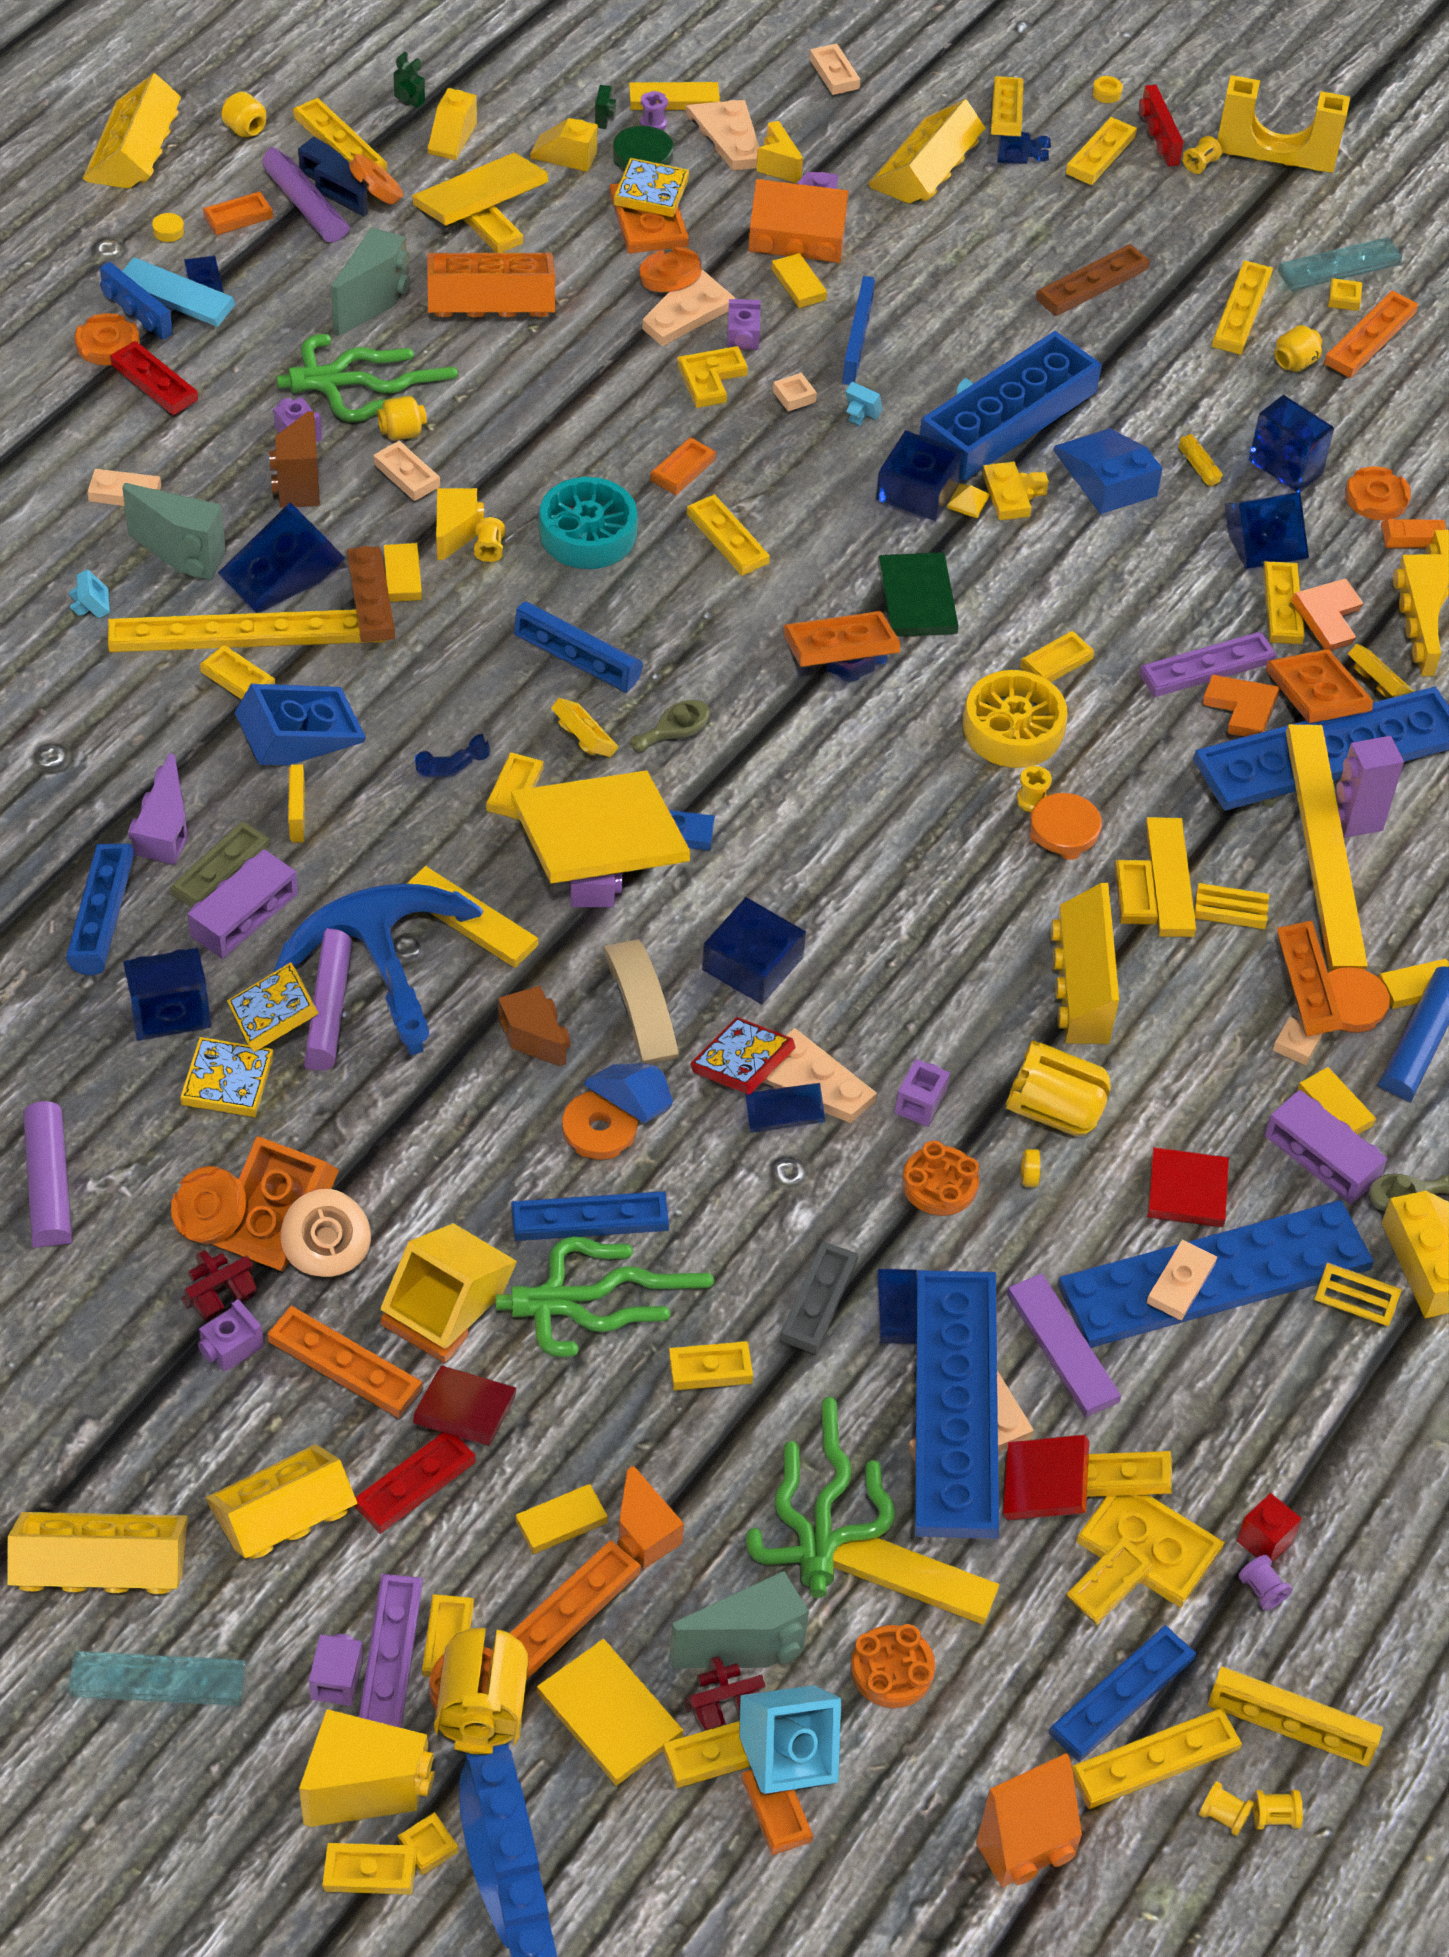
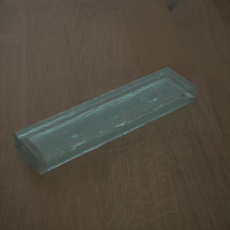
(1339, 264)
(157, 1678)

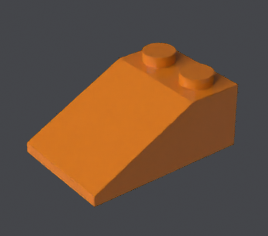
(272, 1183)
(1031, 1822)

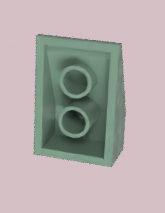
(370, 280)
(176, 529)
(747, 1628)

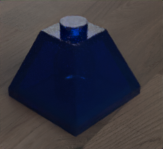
(1267, 529)

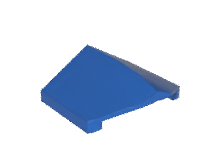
(634, 1088)

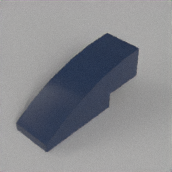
(332, 175)

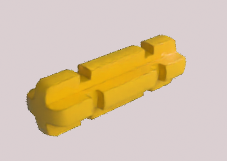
(1200, 460)

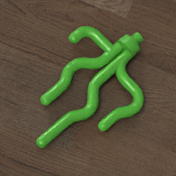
(328, 377)
(556, 1299)
(817, 1551)

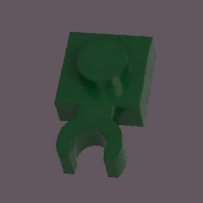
(407, 83)

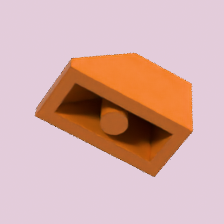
(646, 1522)

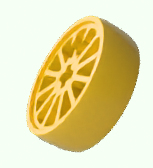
(1011, 729)

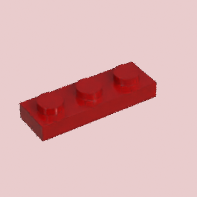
(1161, 125)
(154, 377)
(414, 1481)

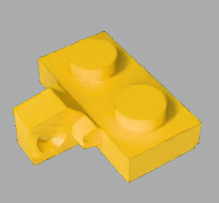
(1011, 490)

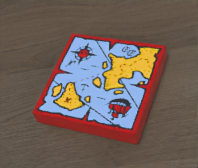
(743, 1055)

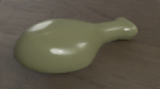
(675, 723)
(1399, 1184)

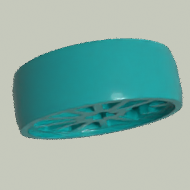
(589, 533)

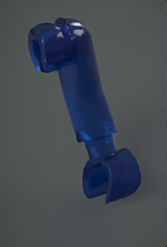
(450, 766)

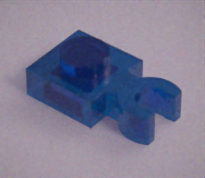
(1018, 149)
(856, 668)

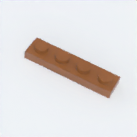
(370, 594)

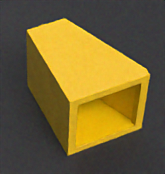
(446, 1283)
(364, 1771)

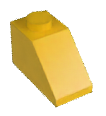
(453, 124)
(568, 144)
(456, 519)

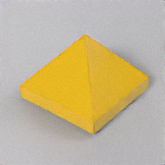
(968, 500)

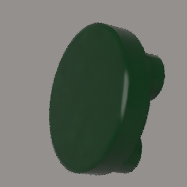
(644, 144)

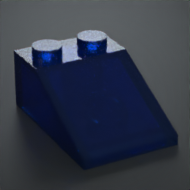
(281, 561)

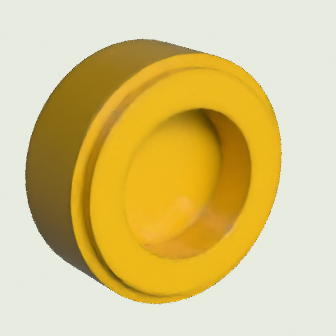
(1107, 89)
(168, 227)
(1030, 1168)

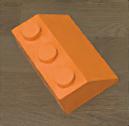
(798, 220)

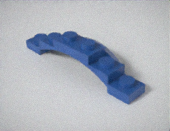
(504, 1852)

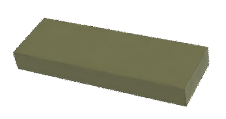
(219, 864)

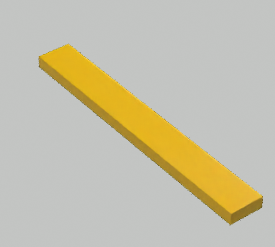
(233, 630)
(1326, 847)

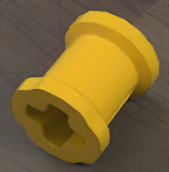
(1202, 155)
(489, 545)
(1034, 783)
(1226, 1808)
(1277, 1809)

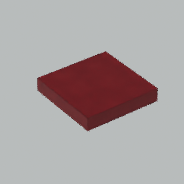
(464, 1405)

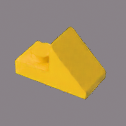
(779, 155)

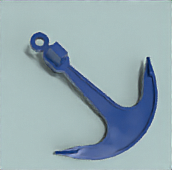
(369, 918)

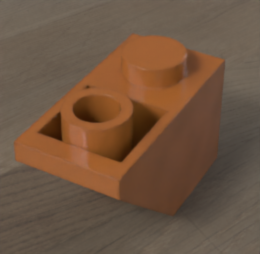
(532, 1025)

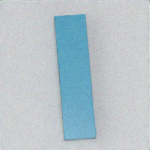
(180, 292)

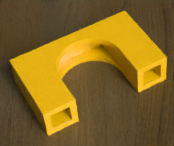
(1312, 148)

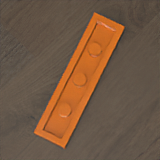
(1371, 334)
(1309, 978)
(345, 1361)
(575, 1603)

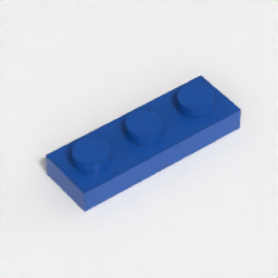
(135, 300)

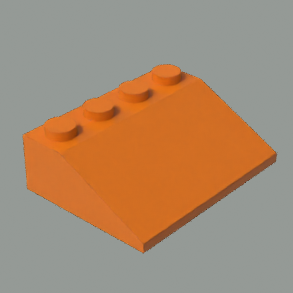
(490, 283)

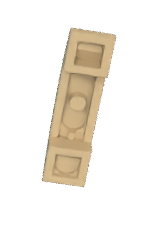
(643, 1001)

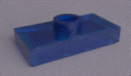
(204, 271)
(785, 1107)
(897, 1305)

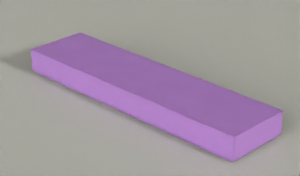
(1199, 665)
(1064, 1345)
(391, 1649)

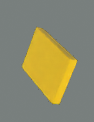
(1172, 1542)
(609, 1711)

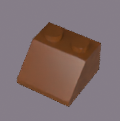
(296, 464)

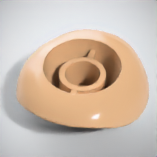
(325, 1233)

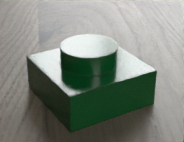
(604, 106)

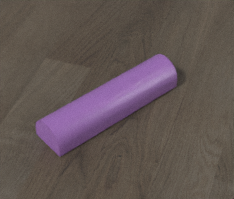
(305, 195)
(328, 1000)
(47, 1175)

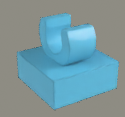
(862, 403)
(90, 595)

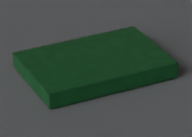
(918, 594)

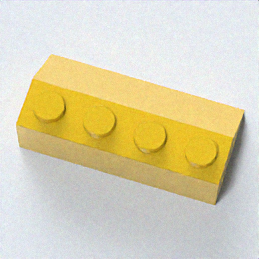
(134, 135)
(929, 154)
(1086, 967)
(97, 1551)

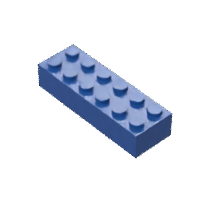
(1014, 401)

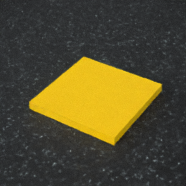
(599, 826)

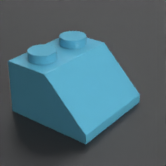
(791, 1737)

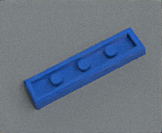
(858, 330)
(589, 1216)
(1122, 1693)

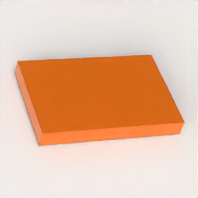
(647, 230)
(841, 638)
(1319, 686)

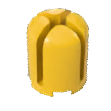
(1059, 1090)
(459, 1698)

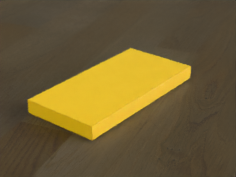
(480, 188)

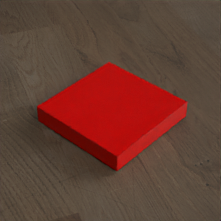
(1188, 1187)
(1046, 1477)

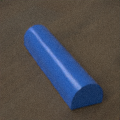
(577, 647)
(100, 908)
(1419, 1039)

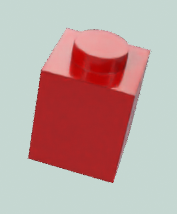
(1269, 1528)

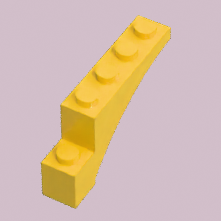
(1423, 591)

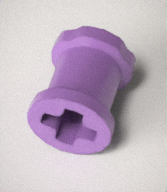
(654, 111)
(1265, 1582)

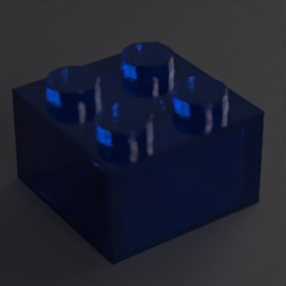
(1291, 443)
(920, 475)
(753, 950)
(167, 994)

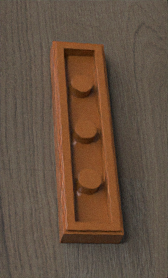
(1092, 280)

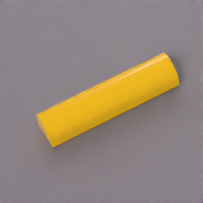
(1295, 1716)

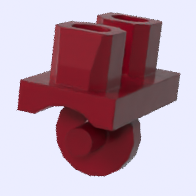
(203, 1293)
(707, 1703)

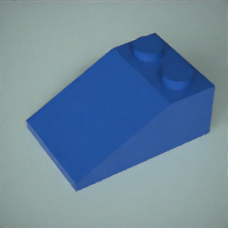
(1111, 469)
(297, 722)

